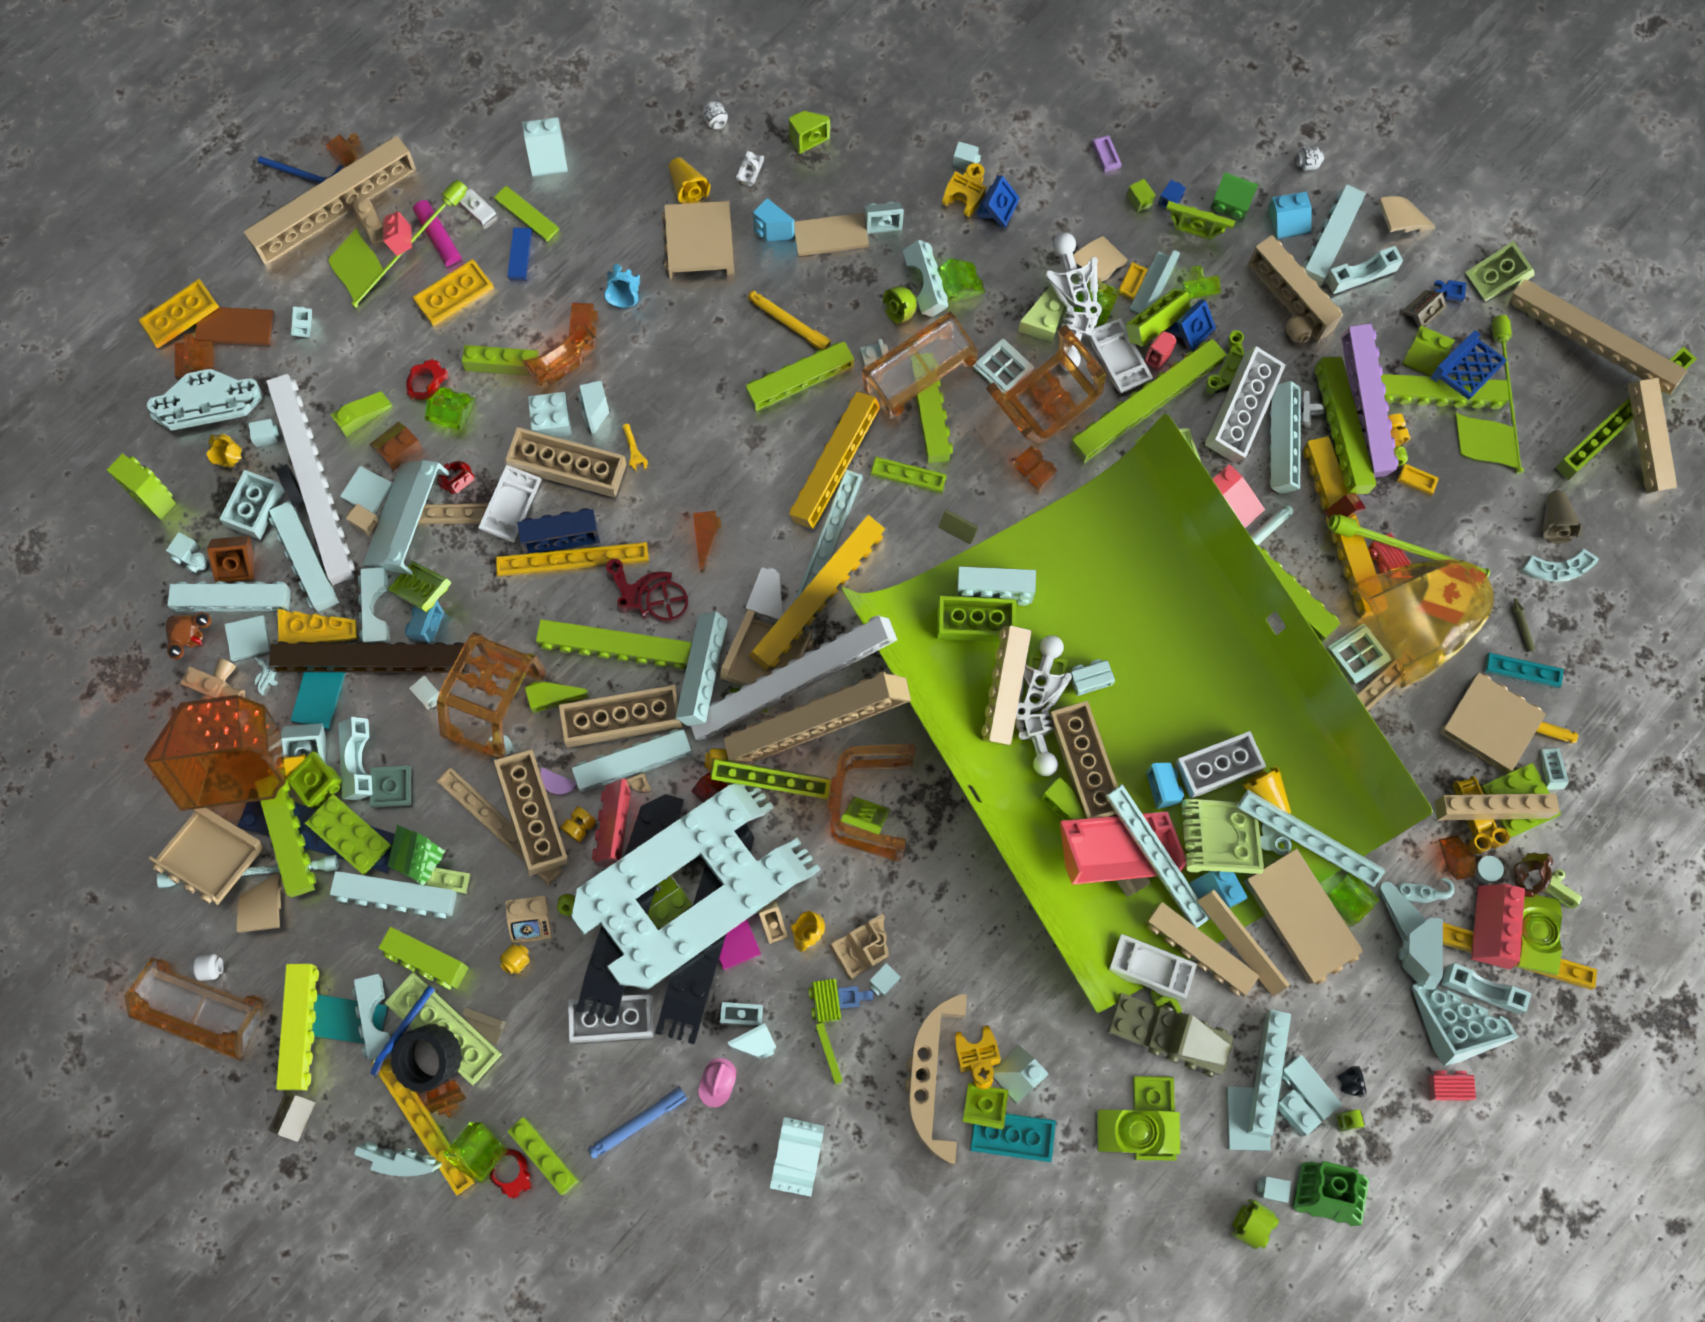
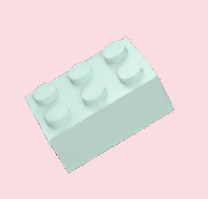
(250, 504)

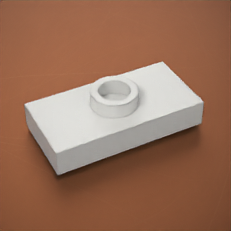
(477, 207)

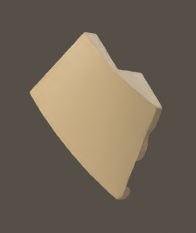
(1403, 215)
(1108, 257)
(260, 906)
(861, 947)

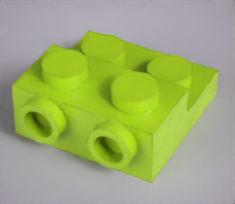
(314, 780)

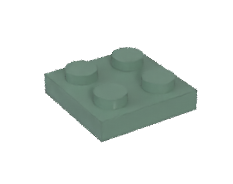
(391, 786)

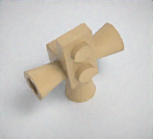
(210, 685)

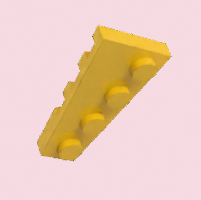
(314, 628)

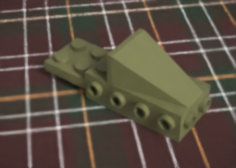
(1171, 1034)

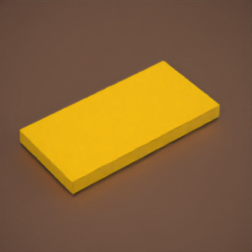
(452, 292)
(178, 313)

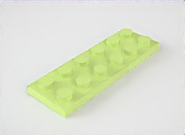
(476, 1051)

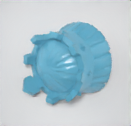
(621, 288)

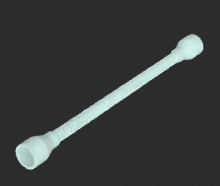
(327, 864)

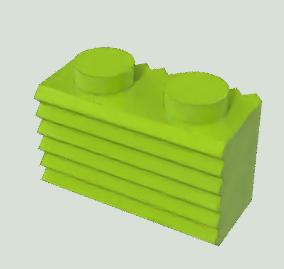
(825, 1001)

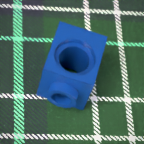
(1173, 192)

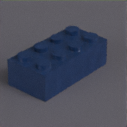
(559, 531)

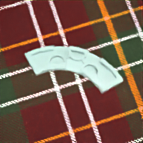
(1559, 571)

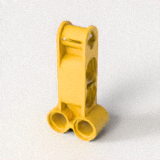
(1481, 829)

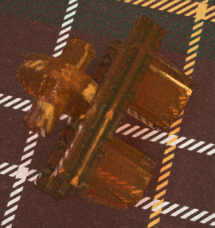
(446, 1102)

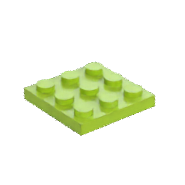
(1521, 781)

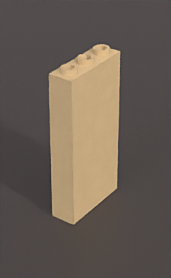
(1303, 917)

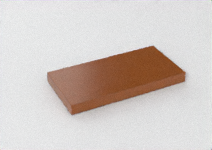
(236, 326)

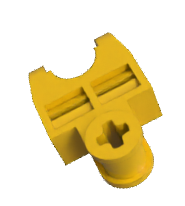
(966, 188)
(978, 1057)

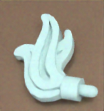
(266, 677)

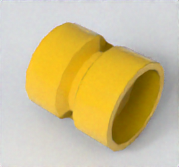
(1398, 430)
(574, 830)

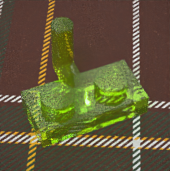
(1202, 285)

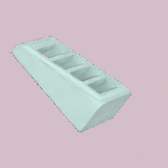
(1553, 781)

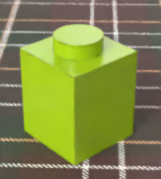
(1141, 195)

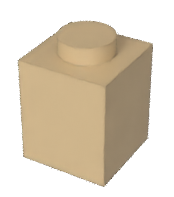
(362, 519)

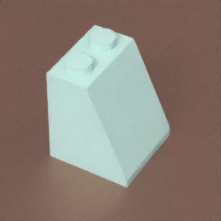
(545, 146)

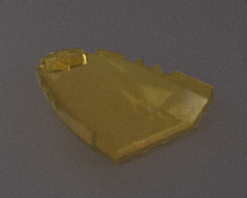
(1428, 611)

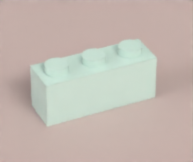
(1310, 1087)

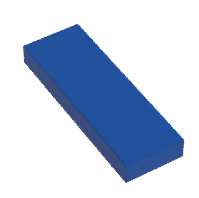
(519, 253)

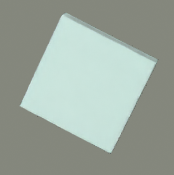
(366, 490)
(247, 638)

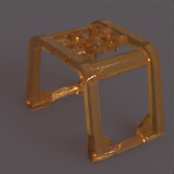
(1026, 423)
(529, 665)
(894, 846)

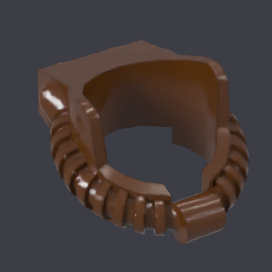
(1532, 862)

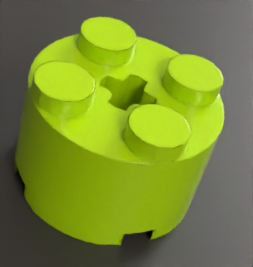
(1254, 1224)

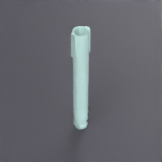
(1271, 524)

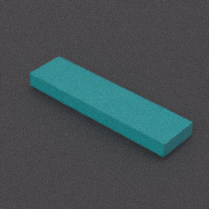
(1523, 670)

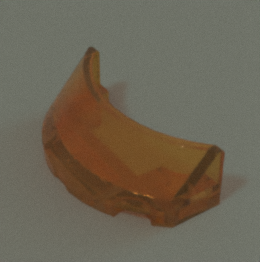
(562, 359)

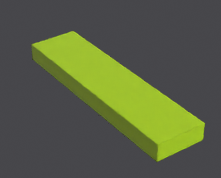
(526, 213)
(908, 474)

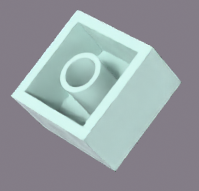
(550, 414)

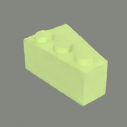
(1043, 316)

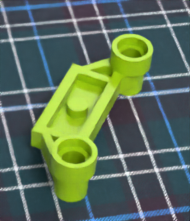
(1230, 366)

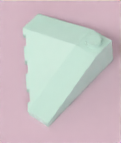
(1457, 1028)

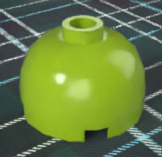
(900, 304)

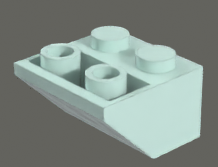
(593, 404)

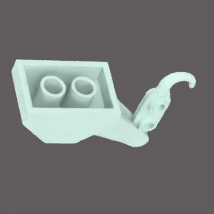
(1421, 937)

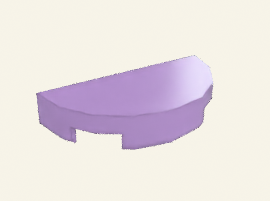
(556, 783)

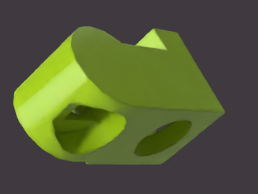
(1350, 1120)

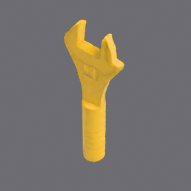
(636, 457)

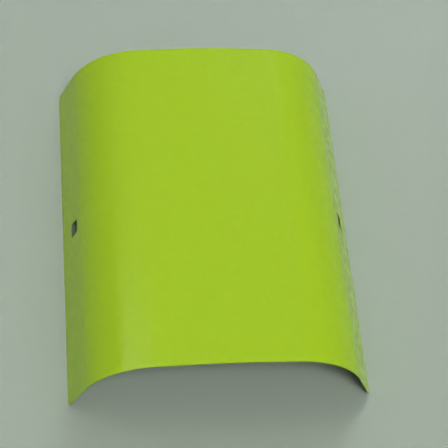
(1178, 601)

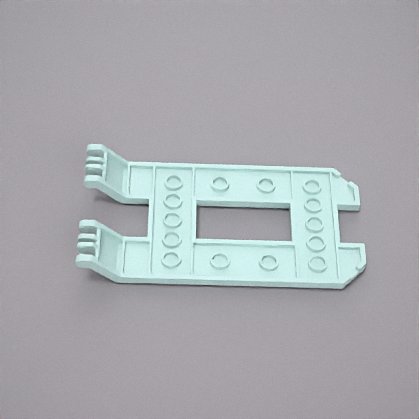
(706, 832)

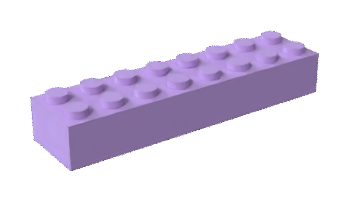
(1368, 395)

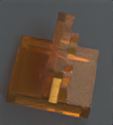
(193, 356)

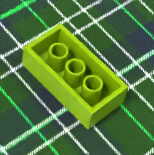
(142, 485)
(974, 618)
(426, 959)

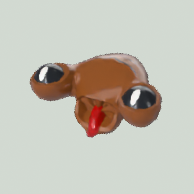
(184, 630)

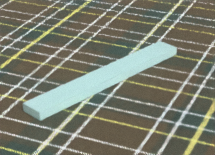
(832, 527)
(1311, 838)
(1157, 856)

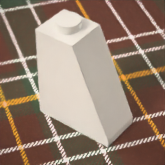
(766, 596)

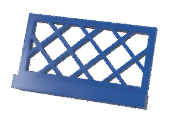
(1451, 363)

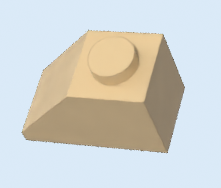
(772, 922)

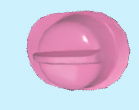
(717, 1082)

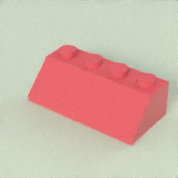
(1498, 925)

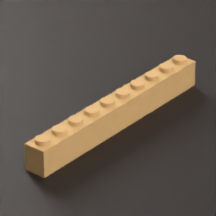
(1597, 336)

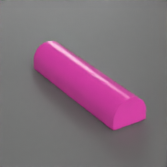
(437, 233)

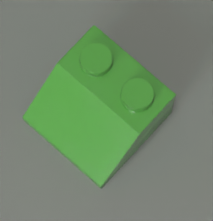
(1234, 196)

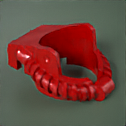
(431, 368)
(460, 481)
(521, 1183)

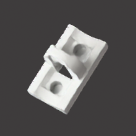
(754, 164)
(1309, 410)

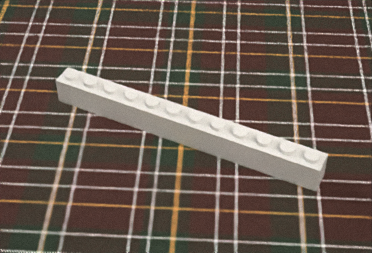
(310, 479)
(796, 676)

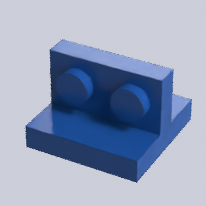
(999, 202)
(1194, 325)

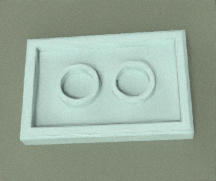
(1238, 1114)

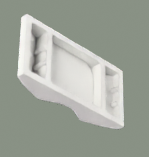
(1120, 358)
(510, 503)
(1153, 968)

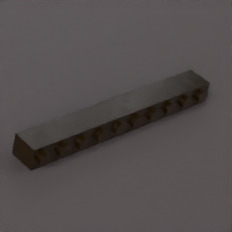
(365, 657)

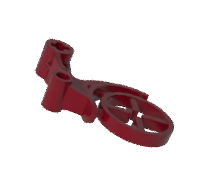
(631, 594)

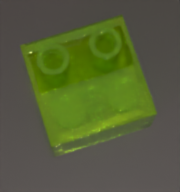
(960, 280)
(1106, 297)
(449, 408)
(1352, 898)
(475, 1151)

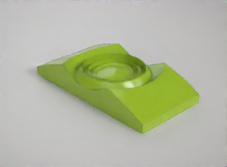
(1541, 935)
(1138, 1131)

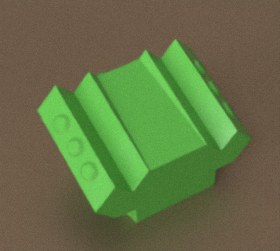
(414, 855)
(1332, 1192)

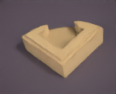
(639, 783)

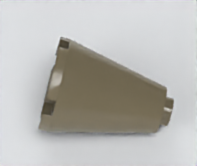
(1560, 519)

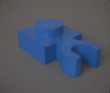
(1452, 289)

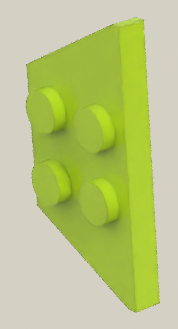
(1198, 222)

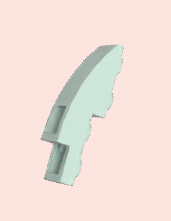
(403, 1163)

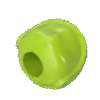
(1400, 452)
(566, 904)

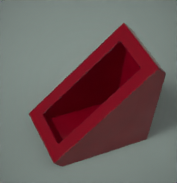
(1347, 506)

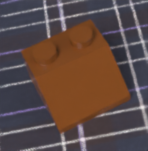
(396, 445)
(231, 558)

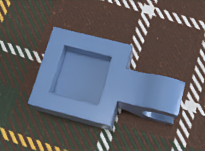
(850, 997)

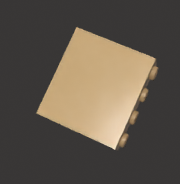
(698, 237)
(741, 668)
(1493, 723)
(207, 855)

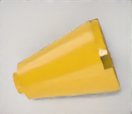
(688, 182)
(1269, 787)

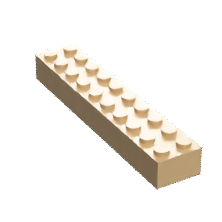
(330, 200)
(817, 718)

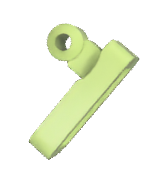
(1562, 892)

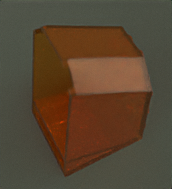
(218, 753)

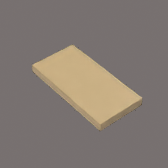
(830, 234)

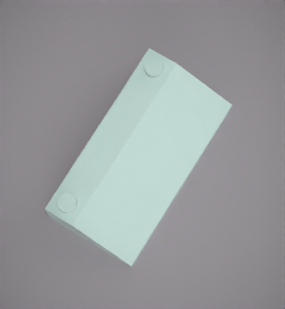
(401, 515)

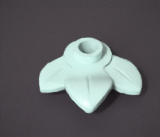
(1271, 838)

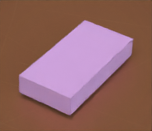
(1106, 153)

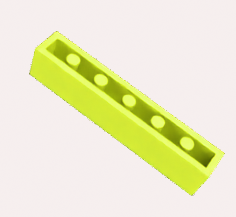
(296, 1027)

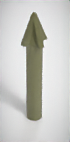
(1518, 609)

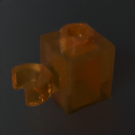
(343, 150)

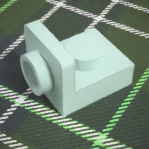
(873, 352)

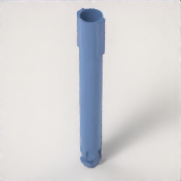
(664, 1105)

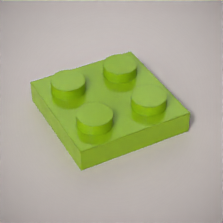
(985, 1106)

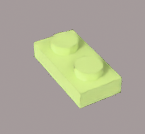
(449, 880)

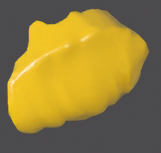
(807, 930)

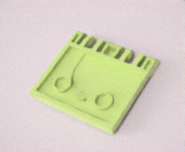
(1223, 834)

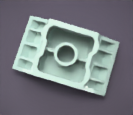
(797, 1157)

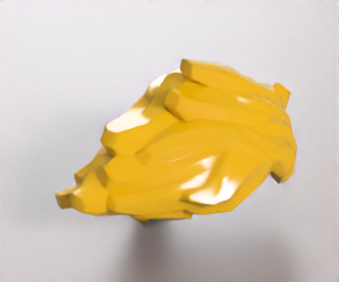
(223, 450)

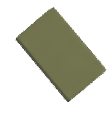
(958, 527)

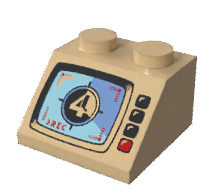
(528, 919)

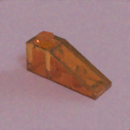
(706, 533)

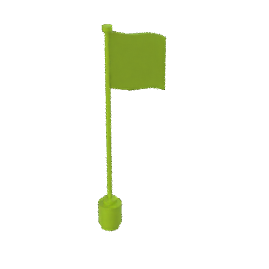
(358, 264)
(1490, 439)

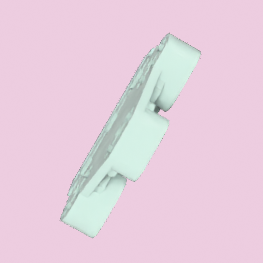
(211, 398)

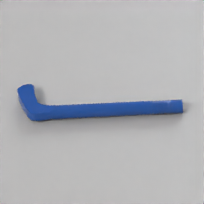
(295, 171)
(401, 1029)

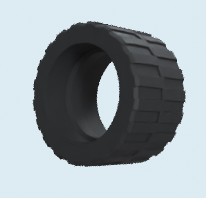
(405, 1065)

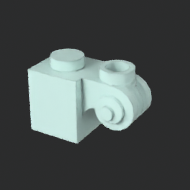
(185, 550)

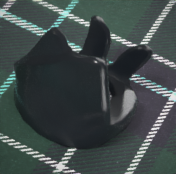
(1353, 1082)

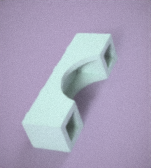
(1347, 276)
(932, 296)
(373, 584)
(352, 738)
(369, 993)
(1499, 995)

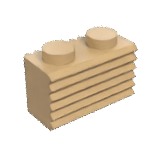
(369, 220)

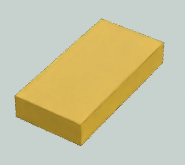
(1132, 281)
(1417, 479)

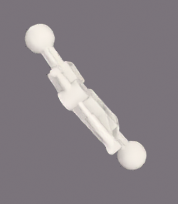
(1078, 322)
(1038, 724)

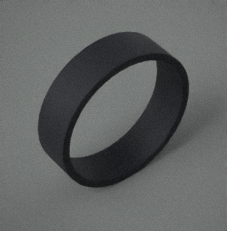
(290, 485)

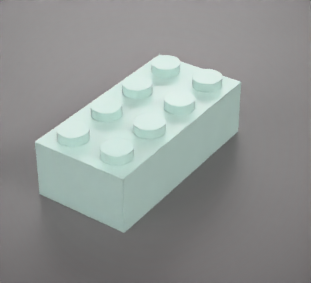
(997, 584)

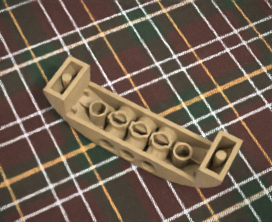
(922, 1113)

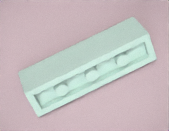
(1154, 281)

